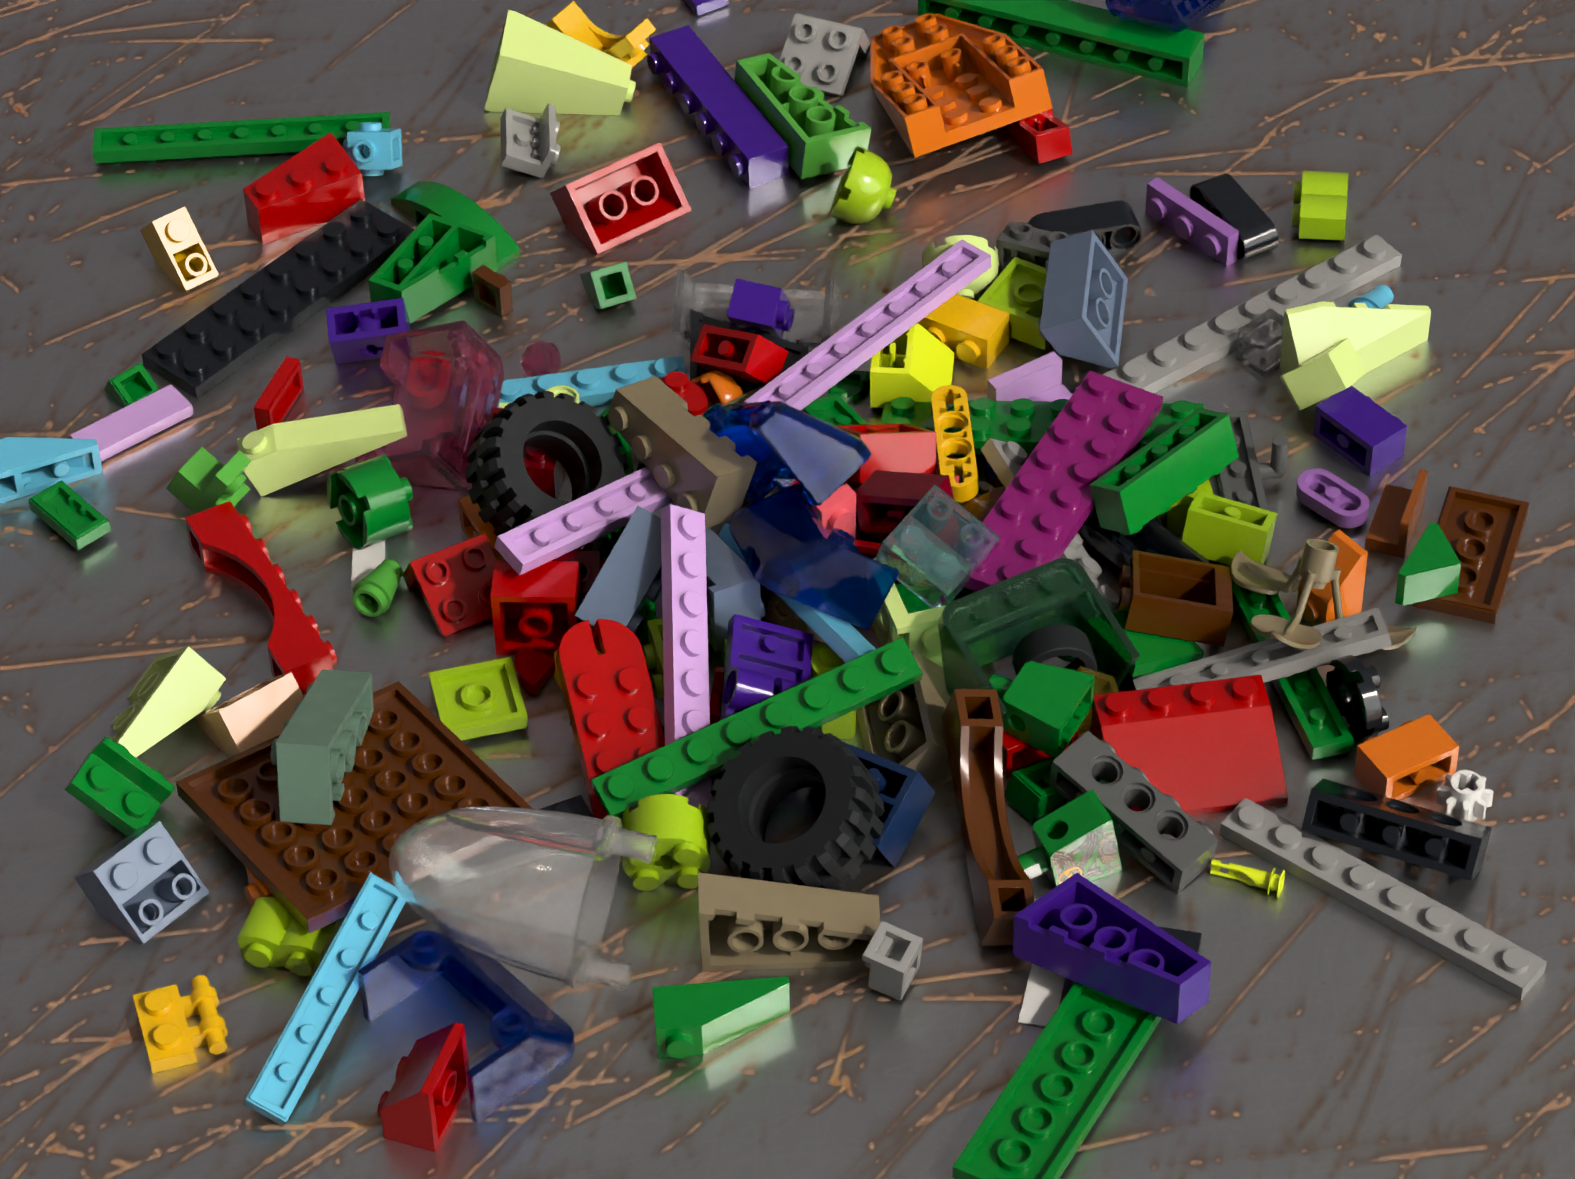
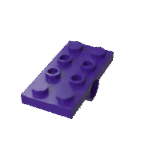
(762, 662)

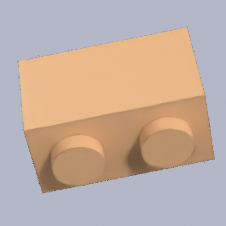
(251, 715)

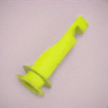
(1250, 876)

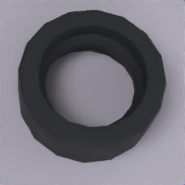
(1052, 642)

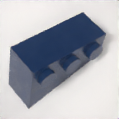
(904, 801)

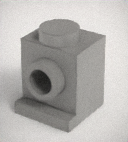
(892, 959)

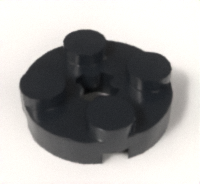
(1357, 697)

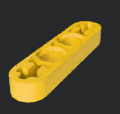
(957, 442)

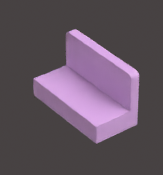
(1033, 380)

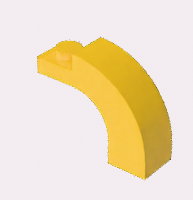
(624, 47)

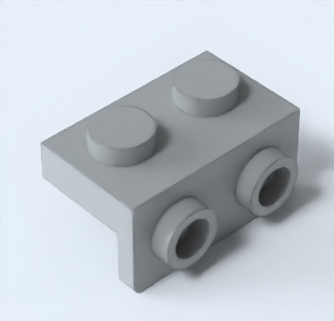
(529, 141)

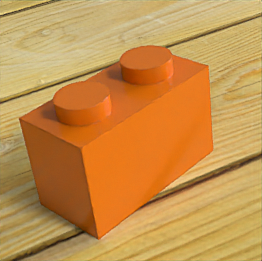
(1406, 759)

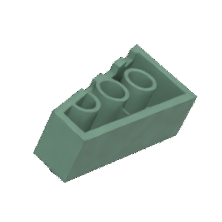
(321, 745)

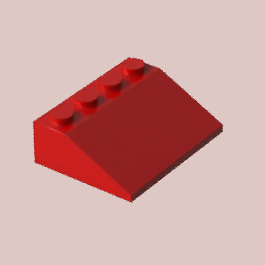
(1198, 741)

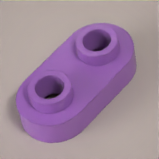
(1332, 498)

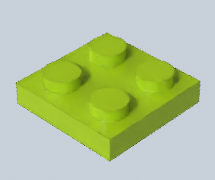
(479, 698)

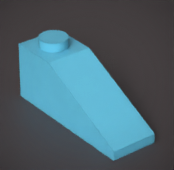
(38, 463)

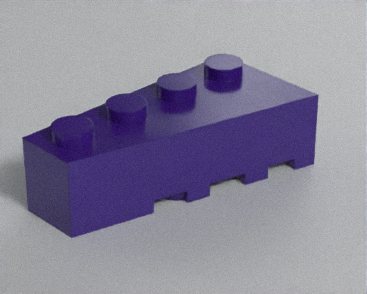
(1111, 949)

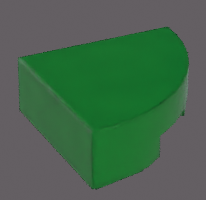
(852, 386)

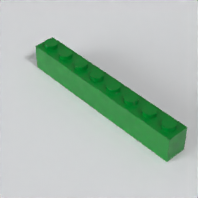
(1083, 35)

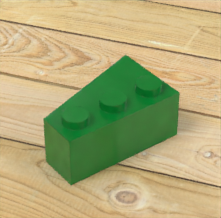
(433, 265)

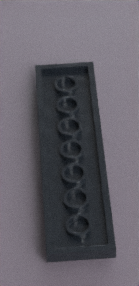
(276, 299)

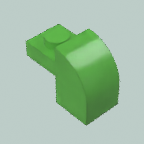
(208, 483)

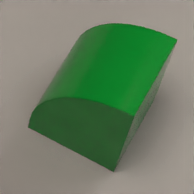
(609, 285)

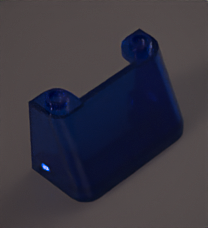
(789, 448)

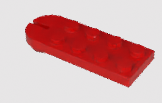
(607, 699)

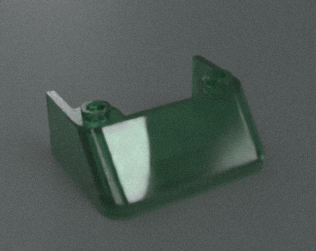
(995, 619)

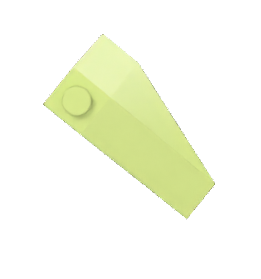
(1373, 332)
(308, 446)
(165, 698)

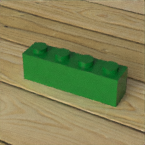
(1164, 471)

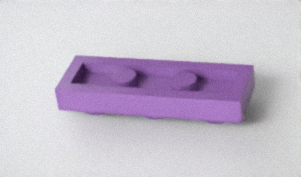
(1192, 221)

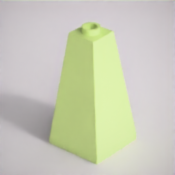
(548, 67)

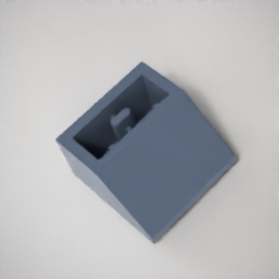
(142, 883)

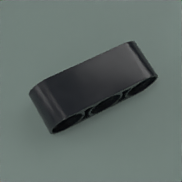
(1234, 206)
(1111, 222)

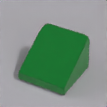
(131, 385)

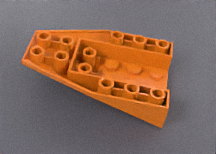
(952, 81)

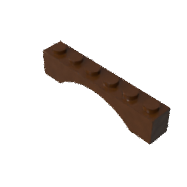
(975, 756)

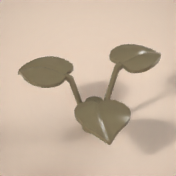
(1316, 570)

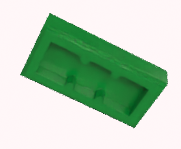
(69, 515)

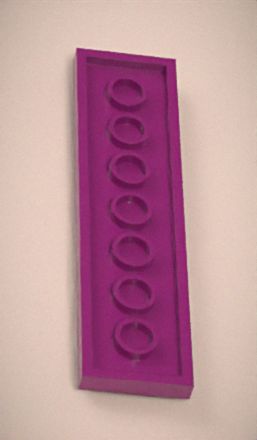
(1052, 488)

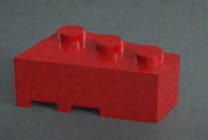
(303, 191)

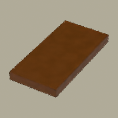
(1485, 539)

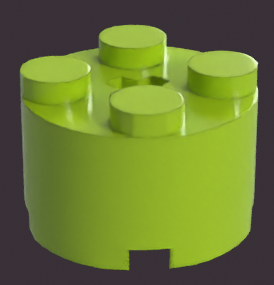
(681, 842)

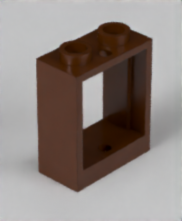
(1176, 598)

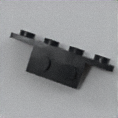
(1151, 538)

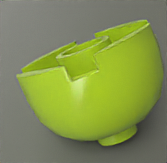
(863, 189)

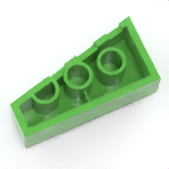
(816, 133)

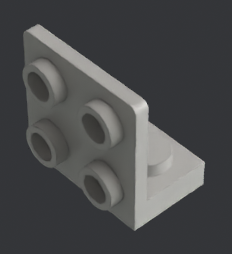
(823, 52)

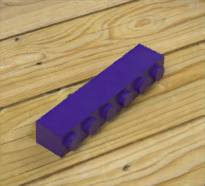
(718, 107)

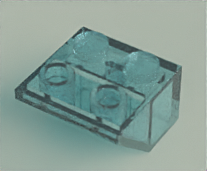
(937, 548)

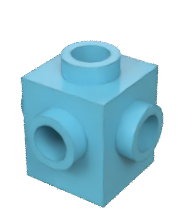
(374, 148)

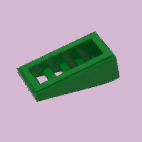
(1031, 793)

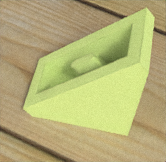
(1323, 375)

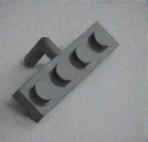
(1244, 476)

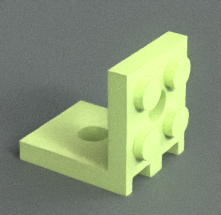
(916, 628)

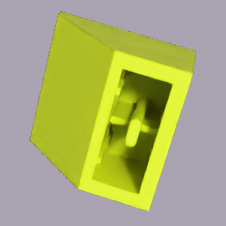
(910, 368)

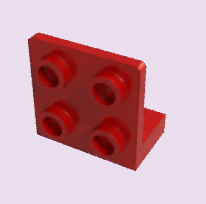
(455, 584)

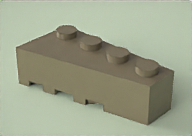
(681, 450)
(781, 925)

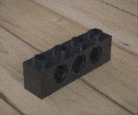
(1396, 829)

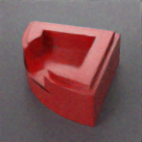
(533, 668)

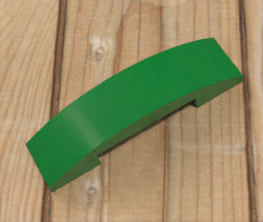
(448, 203)

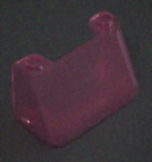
(447, 390)

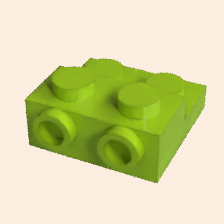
(1020, 294)

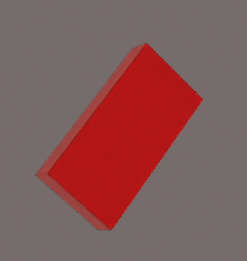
(279, 394)

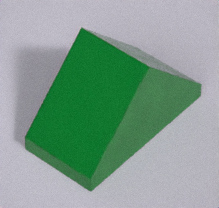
(1429, 570)

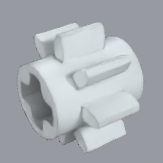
(1465, 795)

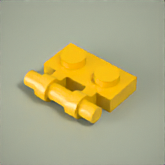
(166, 1029)

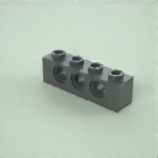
(1138, 832)

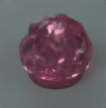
(541, 359)

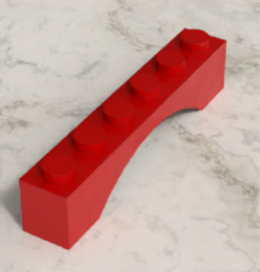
(227, 548)

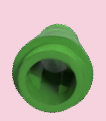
(376, 590)

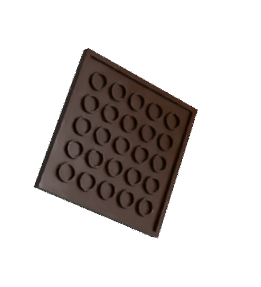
(400, 775)

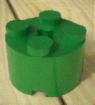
(370, 501)

